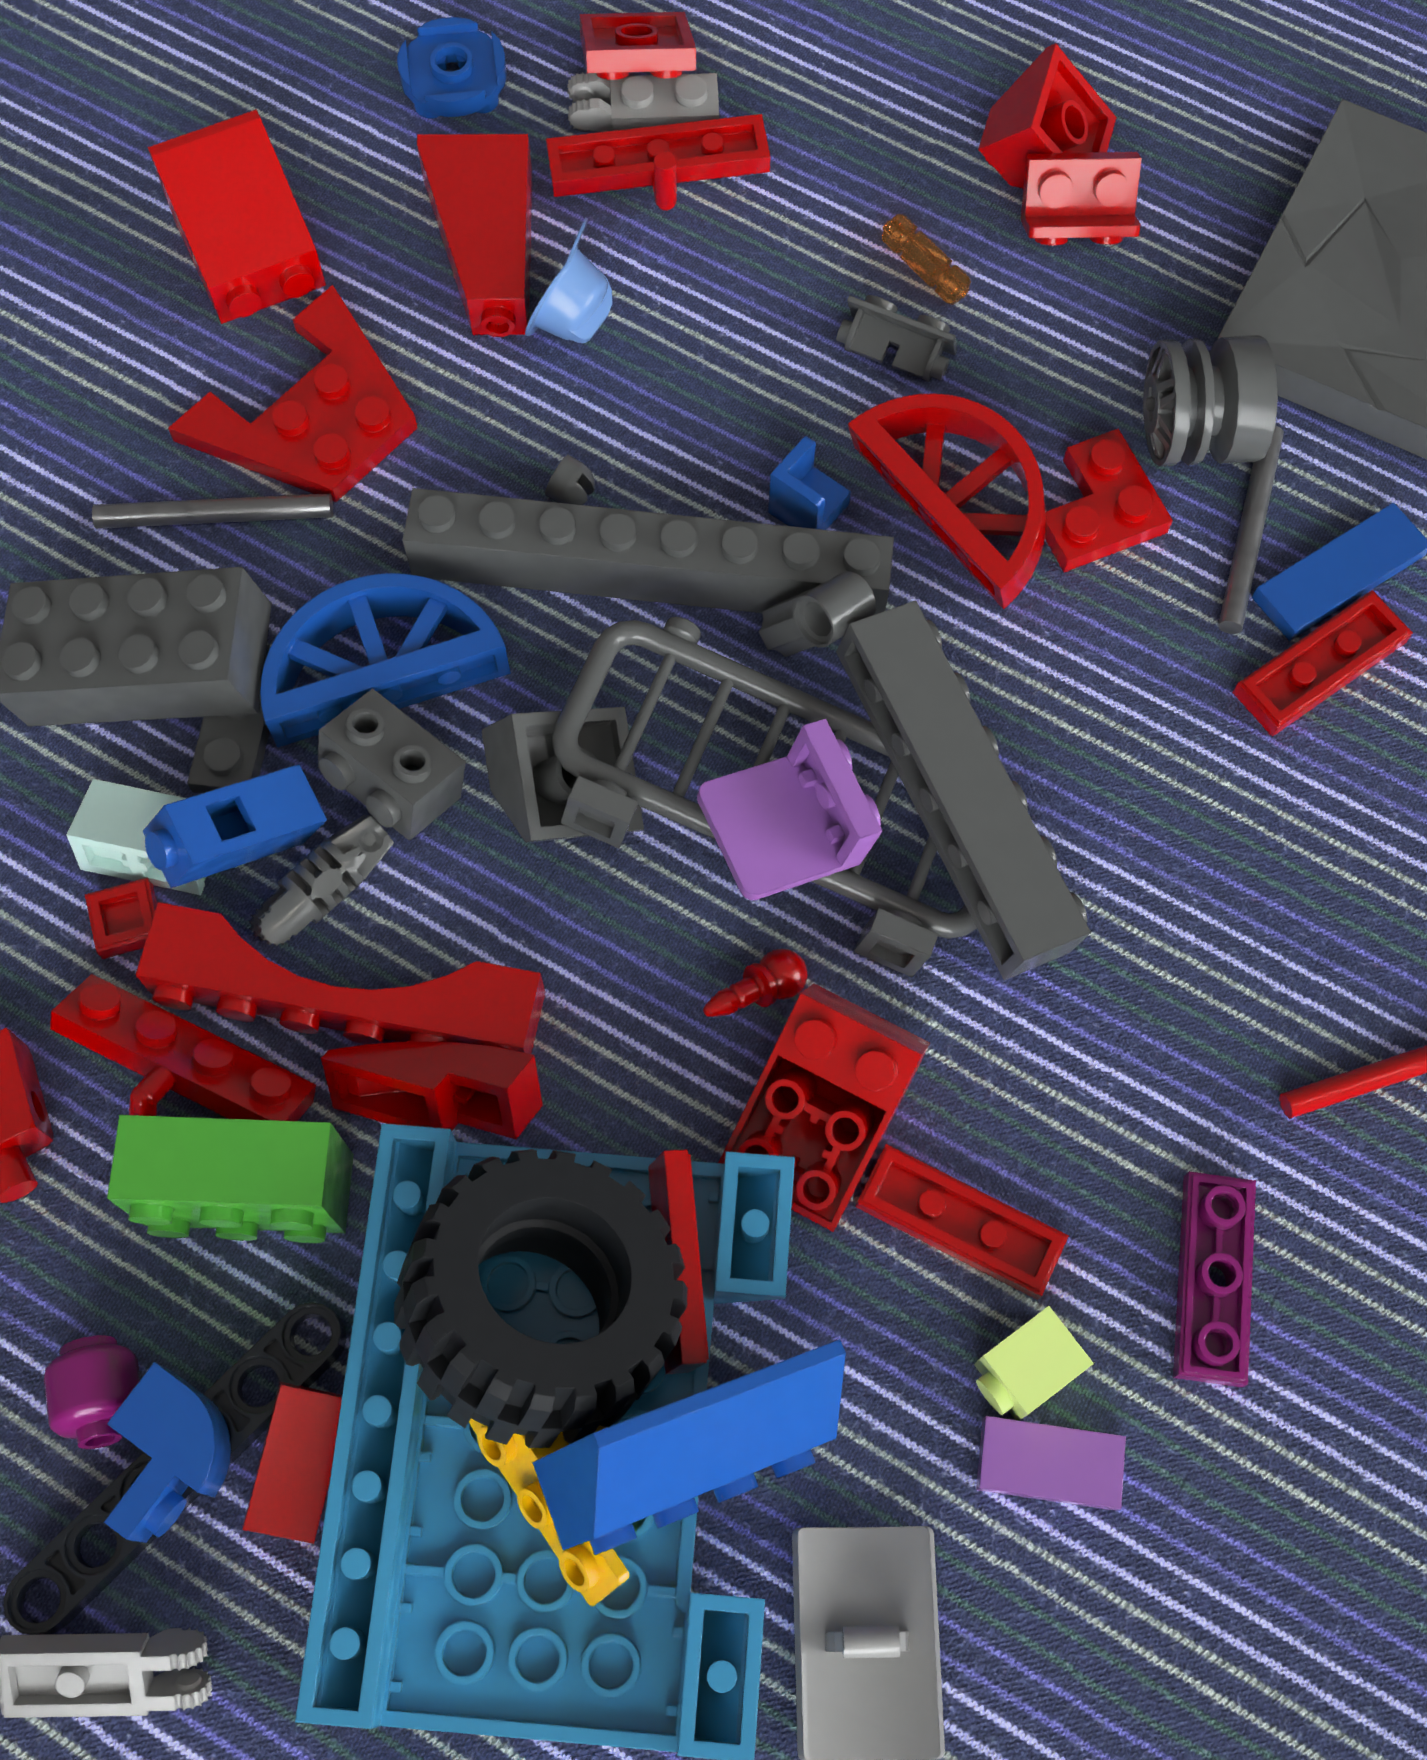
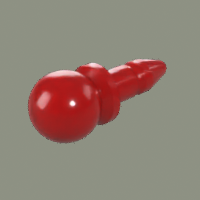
(777, 976)

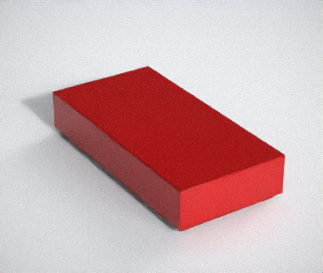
(295, 1464)

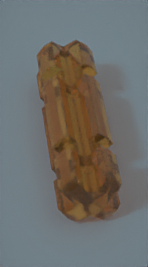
(926, 259)

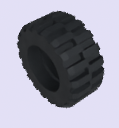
(487, 1364)

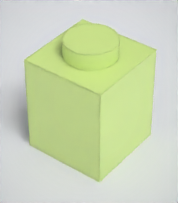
(1030, 1365)

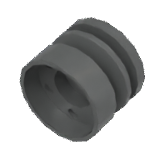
(1210, 400)

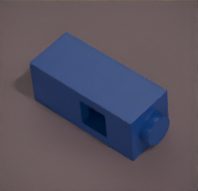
(233, 825)

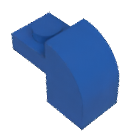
(186, 1446)

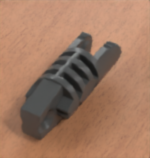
(321, 880)

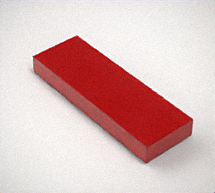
(1322, 663)
(674, 1197)
(962, 1222)

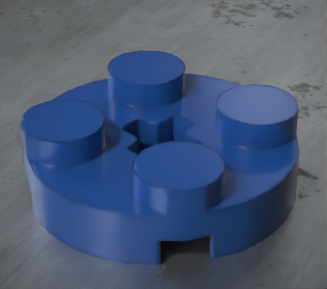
(458, 92)

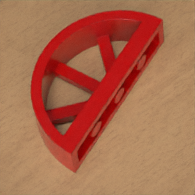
(919, 488)

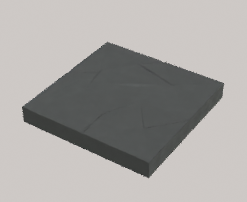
(1348, 281)

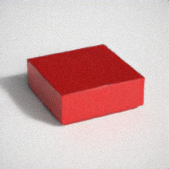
(121, 917)

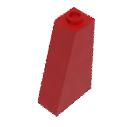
(484, 217)

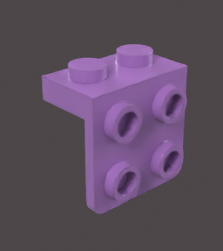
(792, 816)

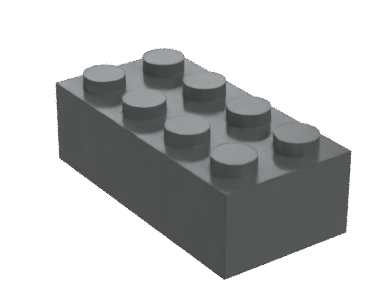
(134, 647)

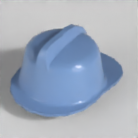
(575, 299)

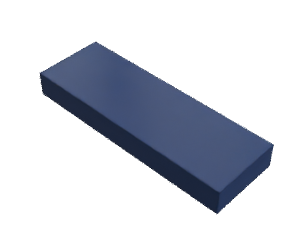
(1341, 571)

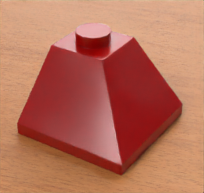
(1045, 112)

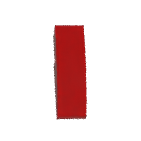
(436, 1085)

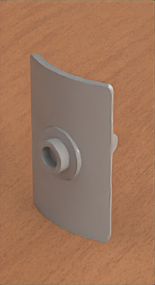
(867, 1644)

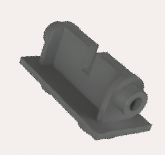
(919, 341)

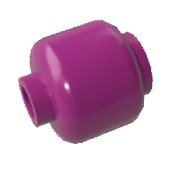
(87, 1389)

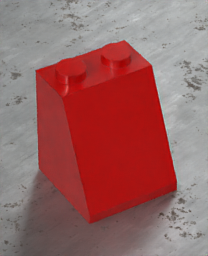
(237, 216)

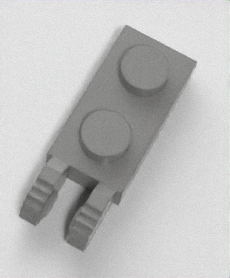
(641, 101)
(102, 1674)

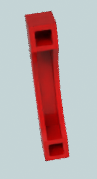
(204, 961)

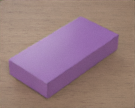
(1051, 1463)

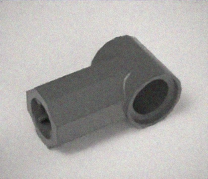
(817, 615)

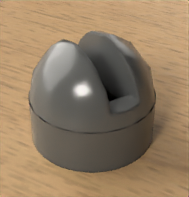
(570, 482)

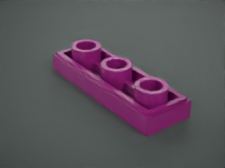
(1213, 1319)

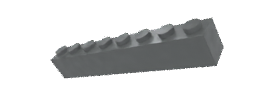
(631, 552)

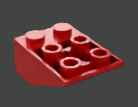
(828, 1098)

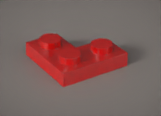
(1116, 506)

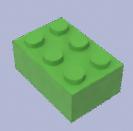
(231, 1177)

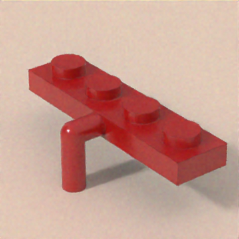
(658, 156)
(177, 1057)

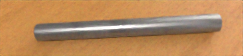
(212, 511)
(1249, 538)

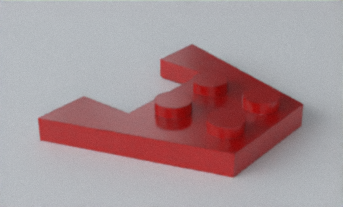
(325, 426)

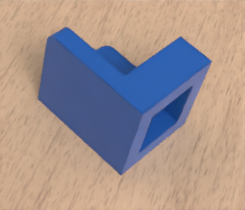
(804, 494)

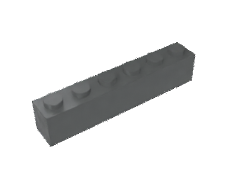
(962, 790)

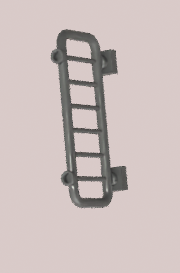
(607, 796)

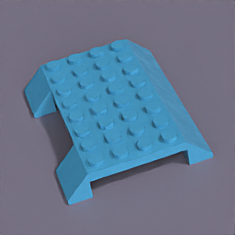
(430, 1578)

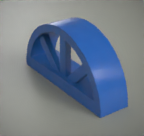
(404, 680)

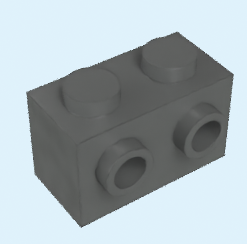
(390, 764)

